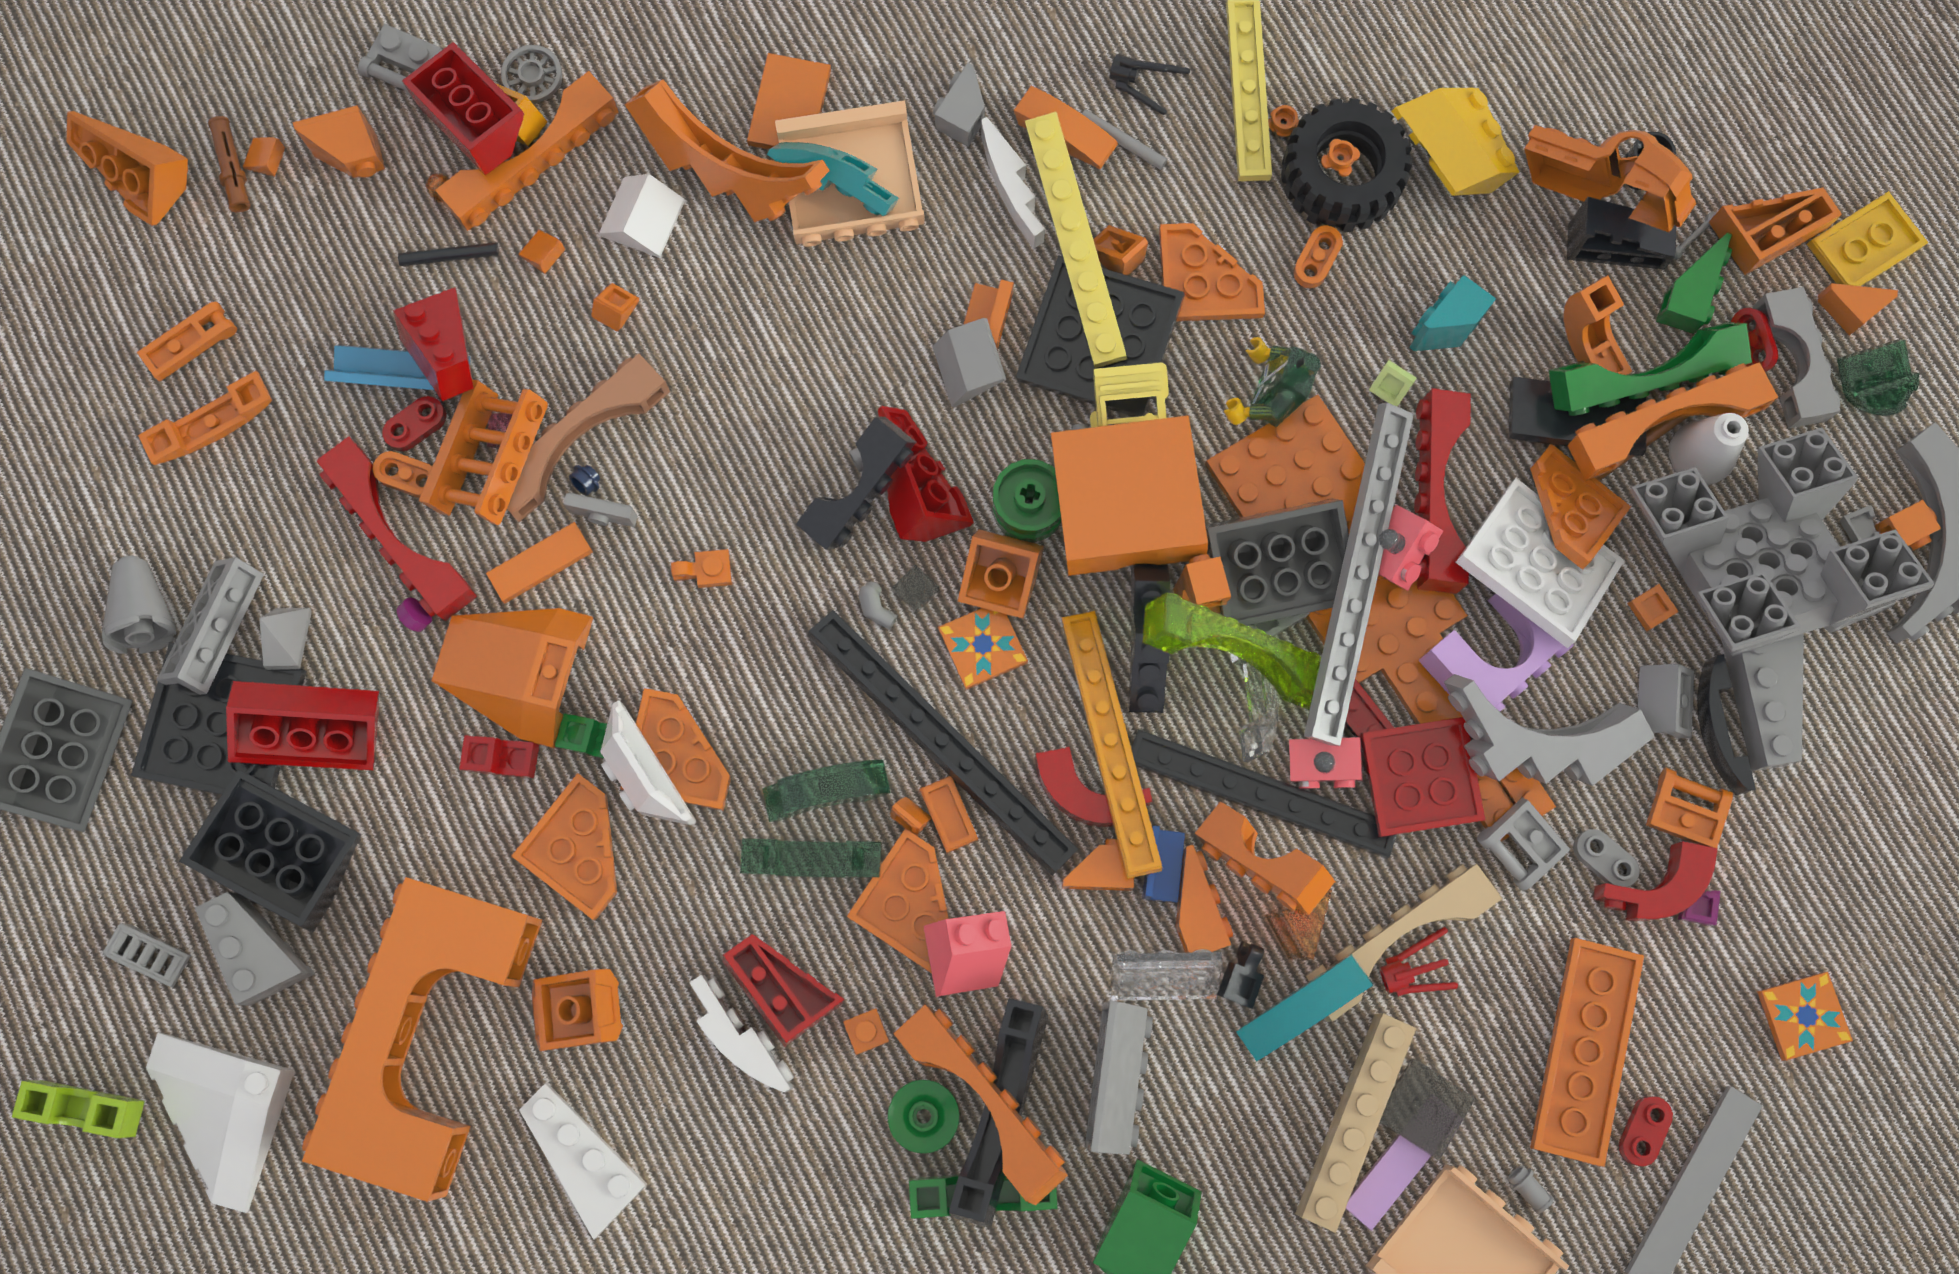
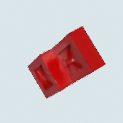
(499, 757)

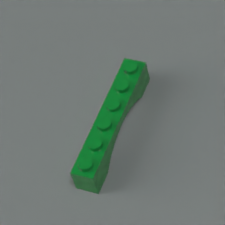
(1708, 352)

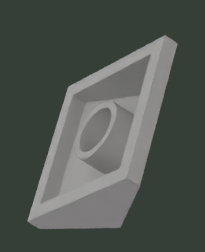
(968, 361)

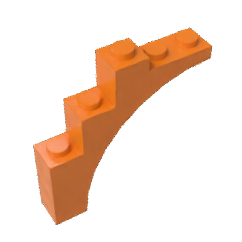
(687, 143)

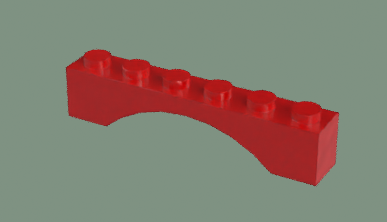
(1442, 420)
(437, 581)

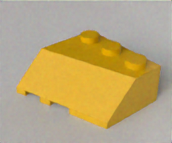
(1460, 139)

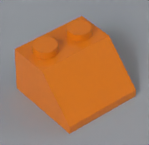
(1000, 573)

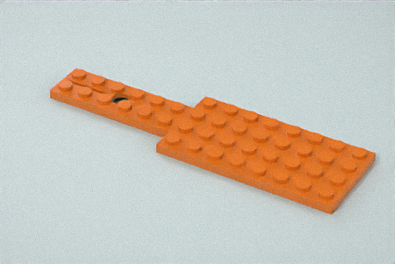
(1315, 461)

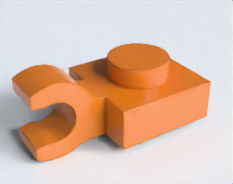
(709, 569)

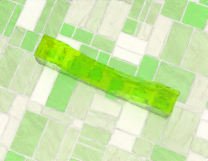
(1180, 624)

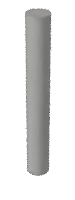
(1129, 142)

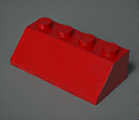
(467, 107)
(302, 725)

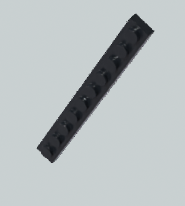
(942, 742)

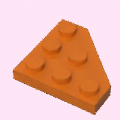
(1208, 275)
(1576, 510)
(683, 750)
(574, 848)
(904, 899)

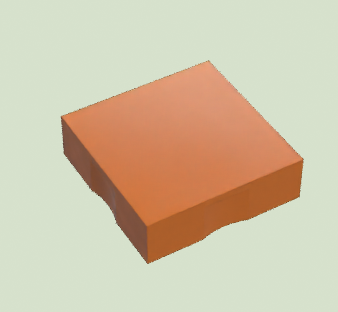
(1129, 495)

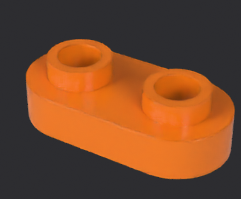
(1316, 258)
(409, 472)

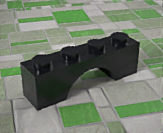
(882, 451)

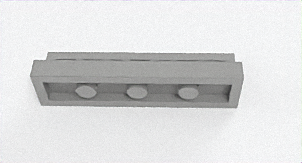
(211, 625)

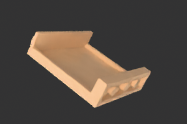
(874, 135)
(1463, 1232)

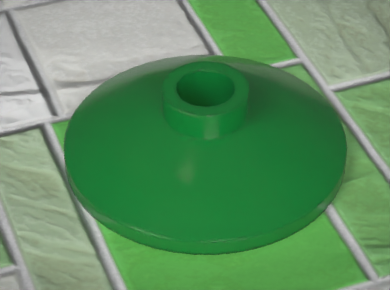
(920, 1136)

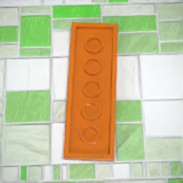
(1587, 1052)

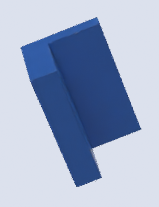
(1165, 884)

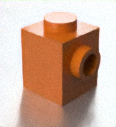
(1912, 524)

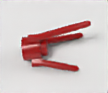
(1398, 975)

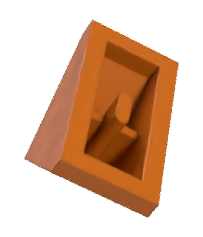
(1120, 249)
(1854, 305)

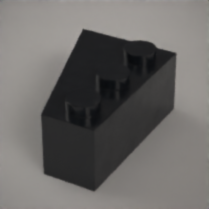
(1608, 236)

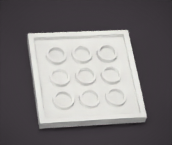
(1521, 565)

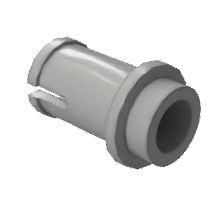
(1532, 1191)

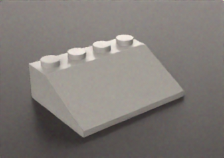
(1116, 1078)

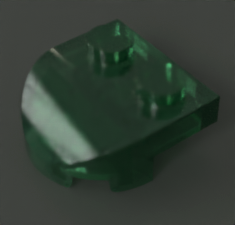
(1878, 378)

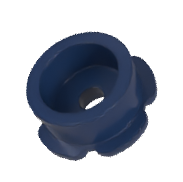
(585, 479)

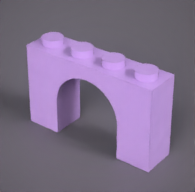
(1456, 657)

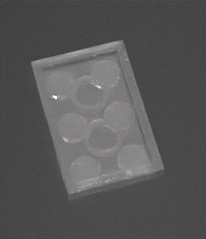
(1165, 975)

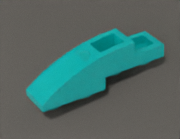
(846, 171)

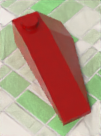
(920, 495)

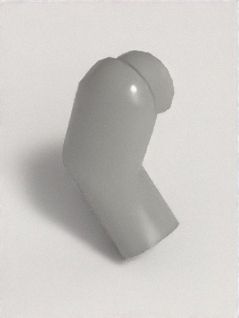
(871, 605)

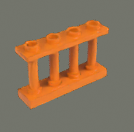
(460, 445)

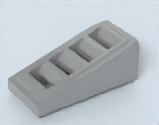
(120, 940)

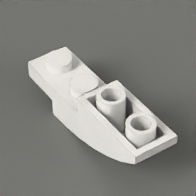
(745, 1050)

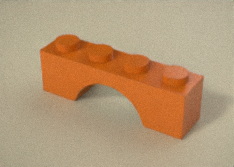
(1293, 877)

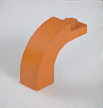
(1589, 326)

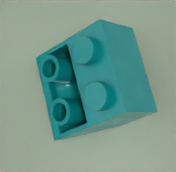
(1452, 316)

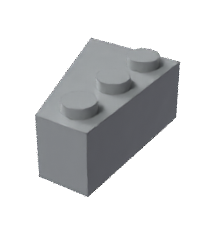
(249, 950)

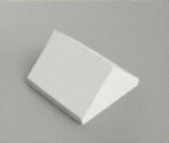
(642, 214)

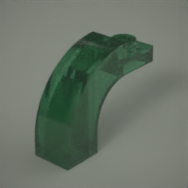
(826, 787)

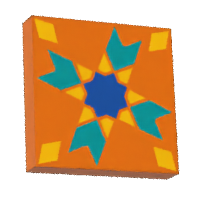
(982, 646)
(1804, 1016)

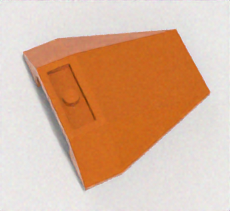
(513, 666)

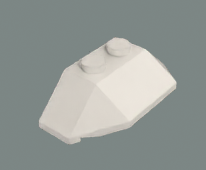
(639, 771)

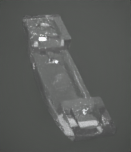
(1263, 712)

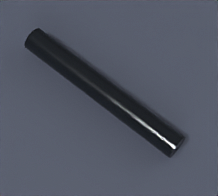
(448, 254)

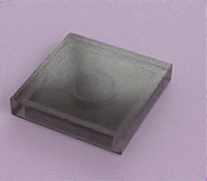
(1426, 1108)

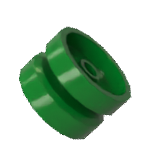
(1025, 481)

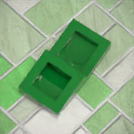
(581, 735)

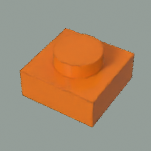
(1652, 607)
(866, 1031)

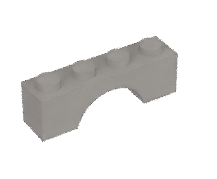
(1792, 324)

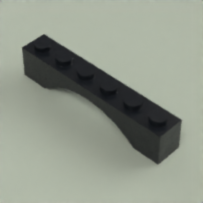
(1014, 1064)

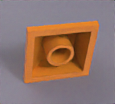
(343, 141)

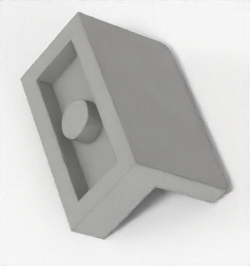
(1667, 698)

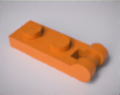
(186, 341)

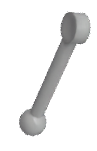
(1679, 250)

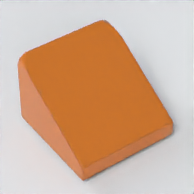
(264, 155)
(542, 251)
(614, 306)
(909, 815)

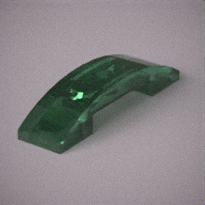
(811, 858)

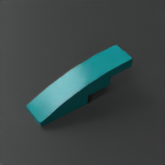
(1304, 1007)

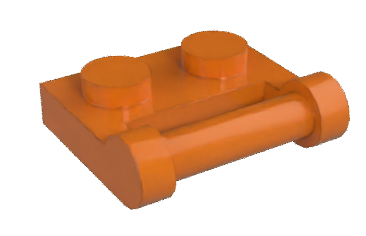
(1687, 819)

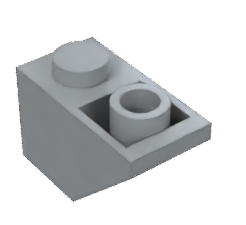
(962, 108)

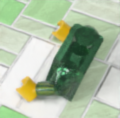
(1282, 385)

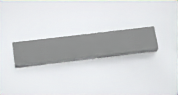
(1695, 1184)

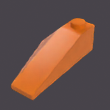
(140, 169)

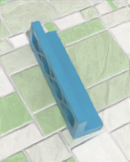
(376, 367)

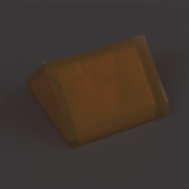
(1297, 930)

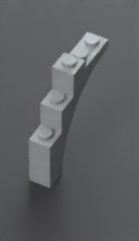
(1935, 468)
(1581, 750)

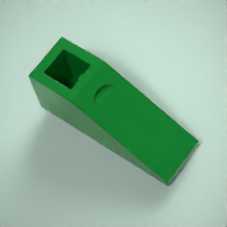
(1689, 298)

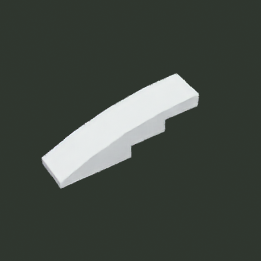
(1008, 173)

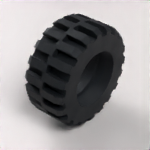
(1374, 137)

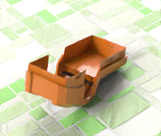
(1594, 171)

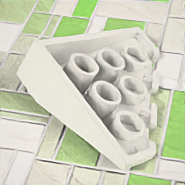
(223, 1110)

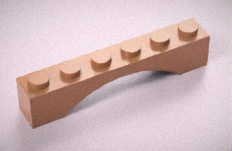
(629, 391)

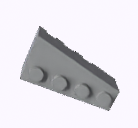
(1770, 701)

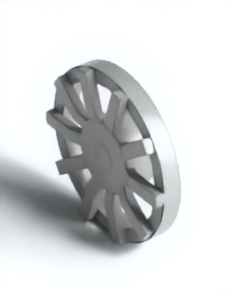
(532, 73)

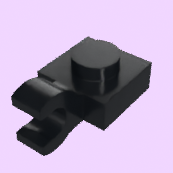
(1241, 980)

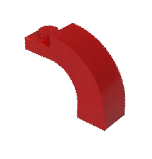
(1068, 793)
(1684, 883)

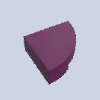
(1704, 910)

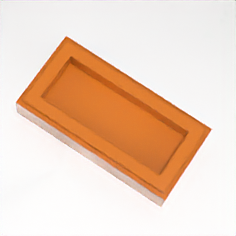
(948, 814)

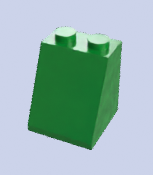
(1148, 1224)

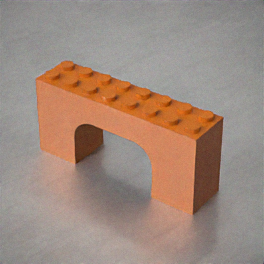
(364, 1118)

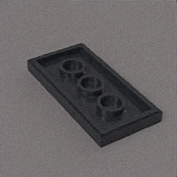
(1536, 419)

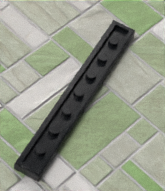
(1260, 793)

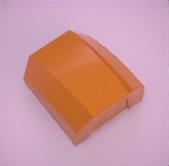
(576, 1009)

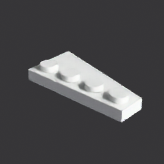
(585, 1164)

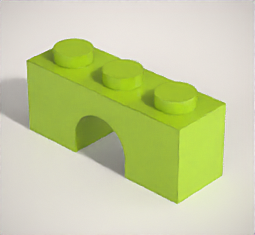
(78, 1107)

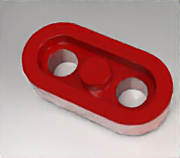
(1759, 338)
(415, 425)
(1642, 1128)

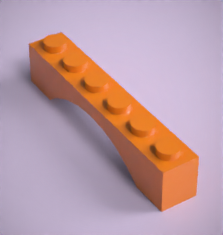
(582, 111)
(1607, 446)
(1026, 1160)

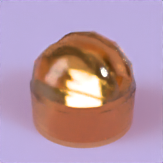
(433, 182)

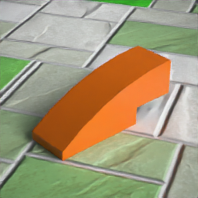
(1082, 136)

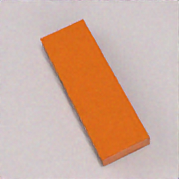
(539, 562)

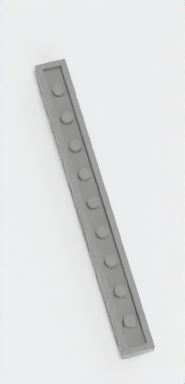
(1358, 575)

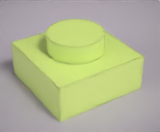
(1392, 383)

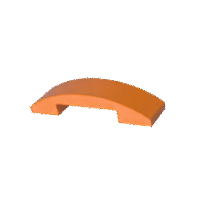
(209, 423)

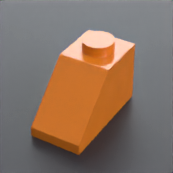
(1100, 871)

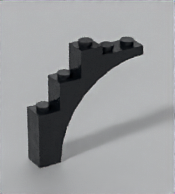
(1147, 663)

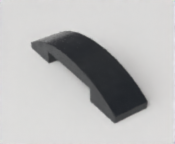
(1734, 771)

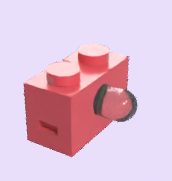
(1405, 546)
(1319, 762)

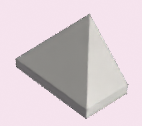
(284, 637)

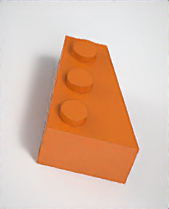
(1773, 226)

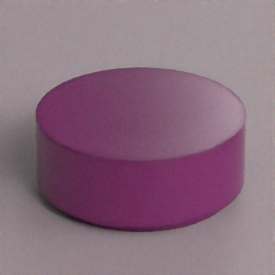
(413, 615)

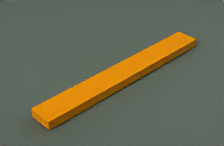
(1111, 745)

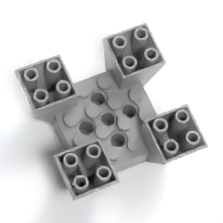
(1773, 562)

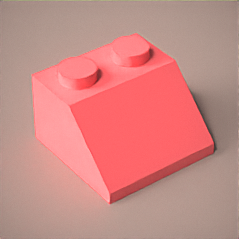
(968, 952)

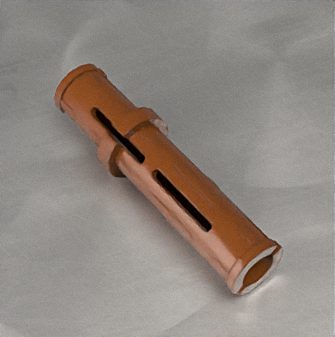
(231, 174)

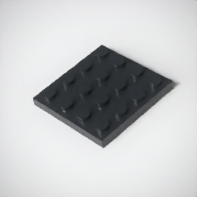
(1058, 350)
(188, 731)

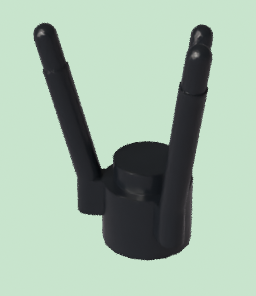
(1127, 70)

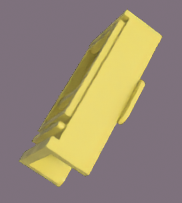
(1128, 383)

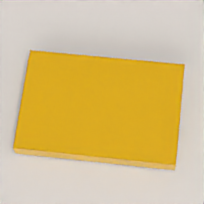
(1867, 242)

